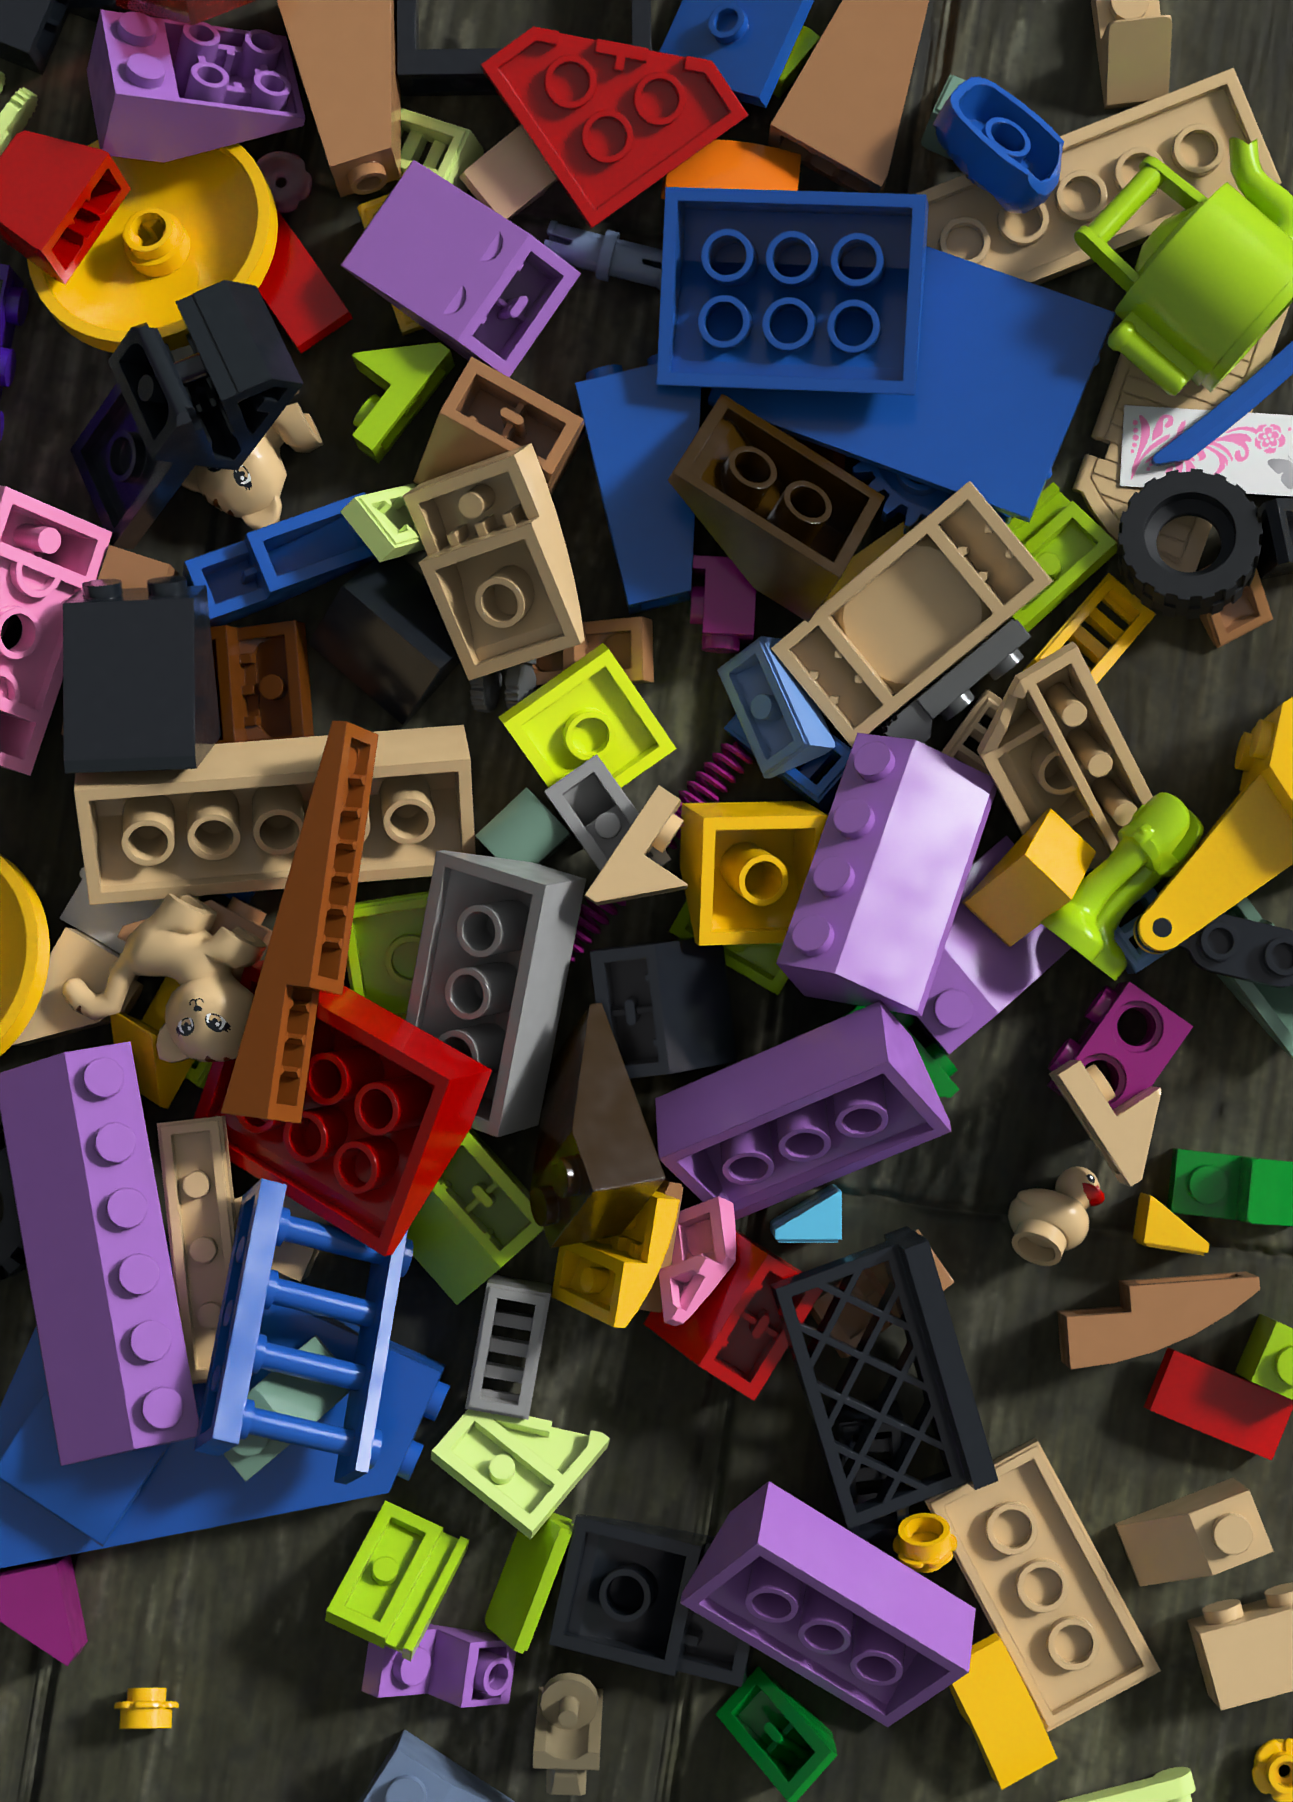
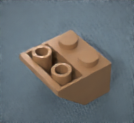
(495, 415)

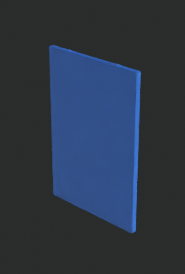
(991, 396)

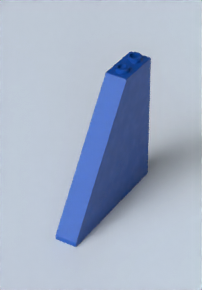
(204, 1490)

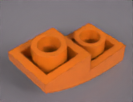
(737, 166)

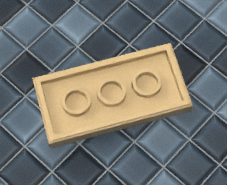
(1044, 1587)

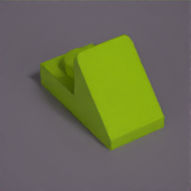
(409, 380)

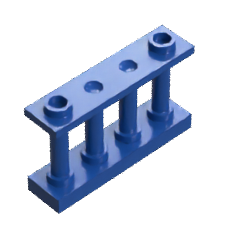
(243, 1351)

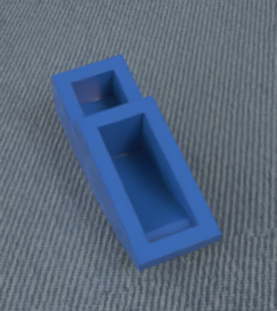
(278, 562)

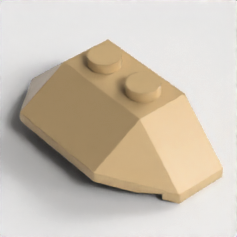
(1063, 752)

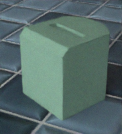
(524, 831)

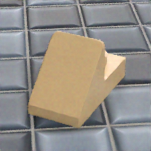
(1132, 50)
(629, 870)
(1119, 1133)

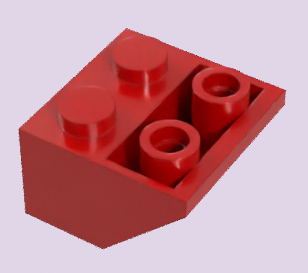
(738, 1325)

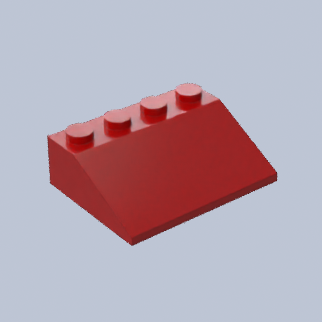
(375, 1120)

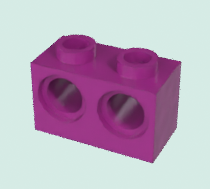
(1130, 1066)

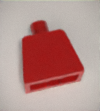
(56, 199)

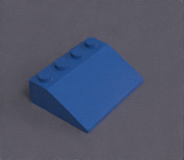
(792, 290)

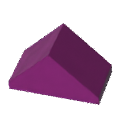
(44, 1606)

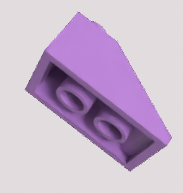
(979, 970)

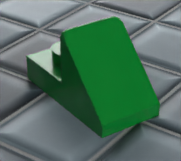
(1231, 1187)

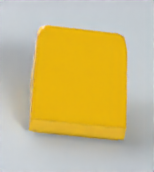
(1162, 1229)

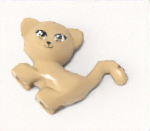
(257, 485)
(209, 1006)

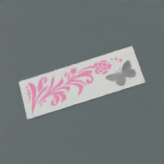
(1250, 453)

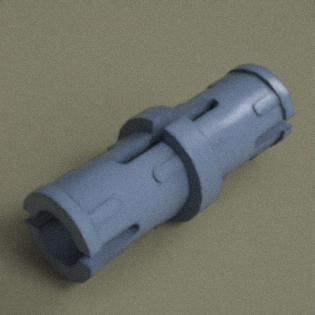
(606, 254)

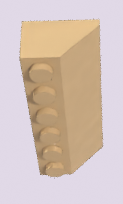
(244, 808)

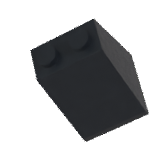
(138, 677)

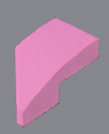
(700, 1258)

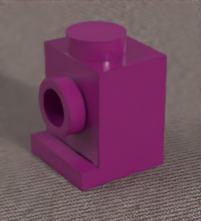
(722, 605)

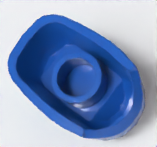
(1000, 144)

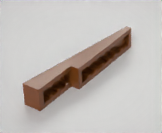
(309, 934)

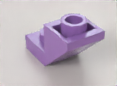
(449, 1664)

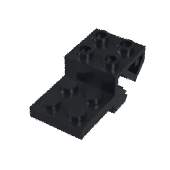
(186, 411)

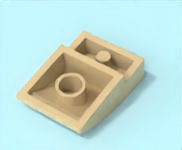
(497, 562)

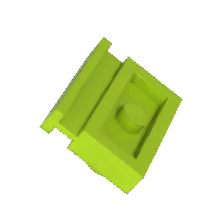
(1065, 546)
(397, 1580)

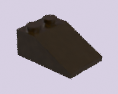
(774, 506)
(592, 1143)

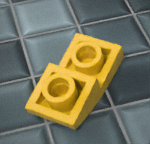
(1002, 1714)

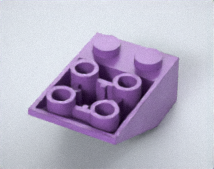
(187, 88)
(460, 269)

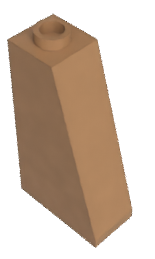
(352, 85)
(853, 93)

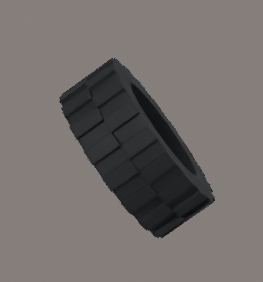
(1197, 496)

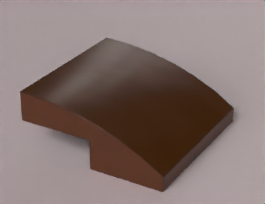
(262, 682)

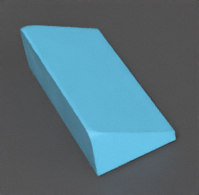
(812, 1220)

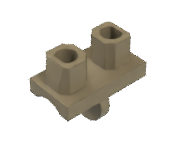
(568, 1732)

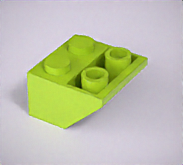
(472, 1220)

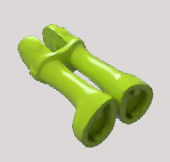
(1148, 850)

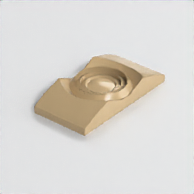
(912, 613)

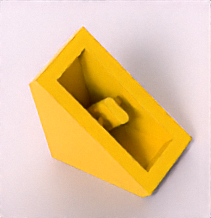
(1032, 879)

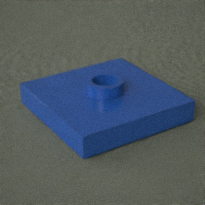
(742, 38)

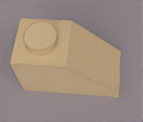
(73, 957)
(1195, 1535)

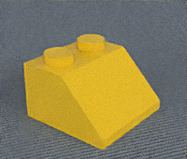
(746, 867)

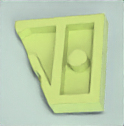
(517, 1463)

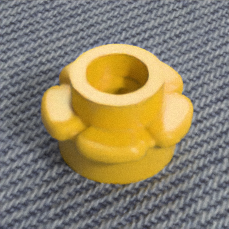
(924, 1542)
(146, 1709)
(1266, 1769)

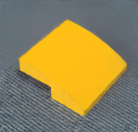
(616, 1273)

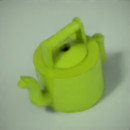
(1204, 276)

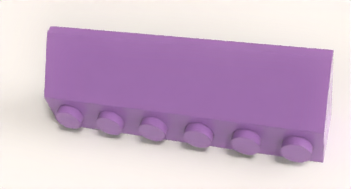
(96, 1254)

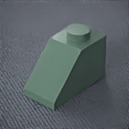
(286, 1396)

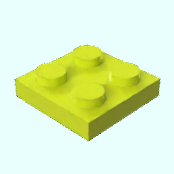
(584, 714)

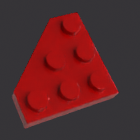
(610, 112)

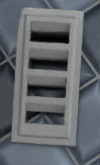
(498, 1401)

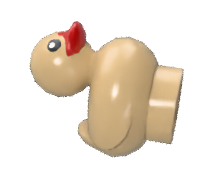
(1054, 1221)

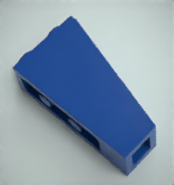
(634, 445)

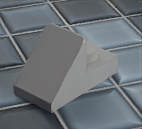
(596, 811)

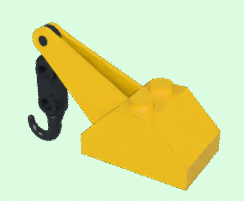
(1232, 861)

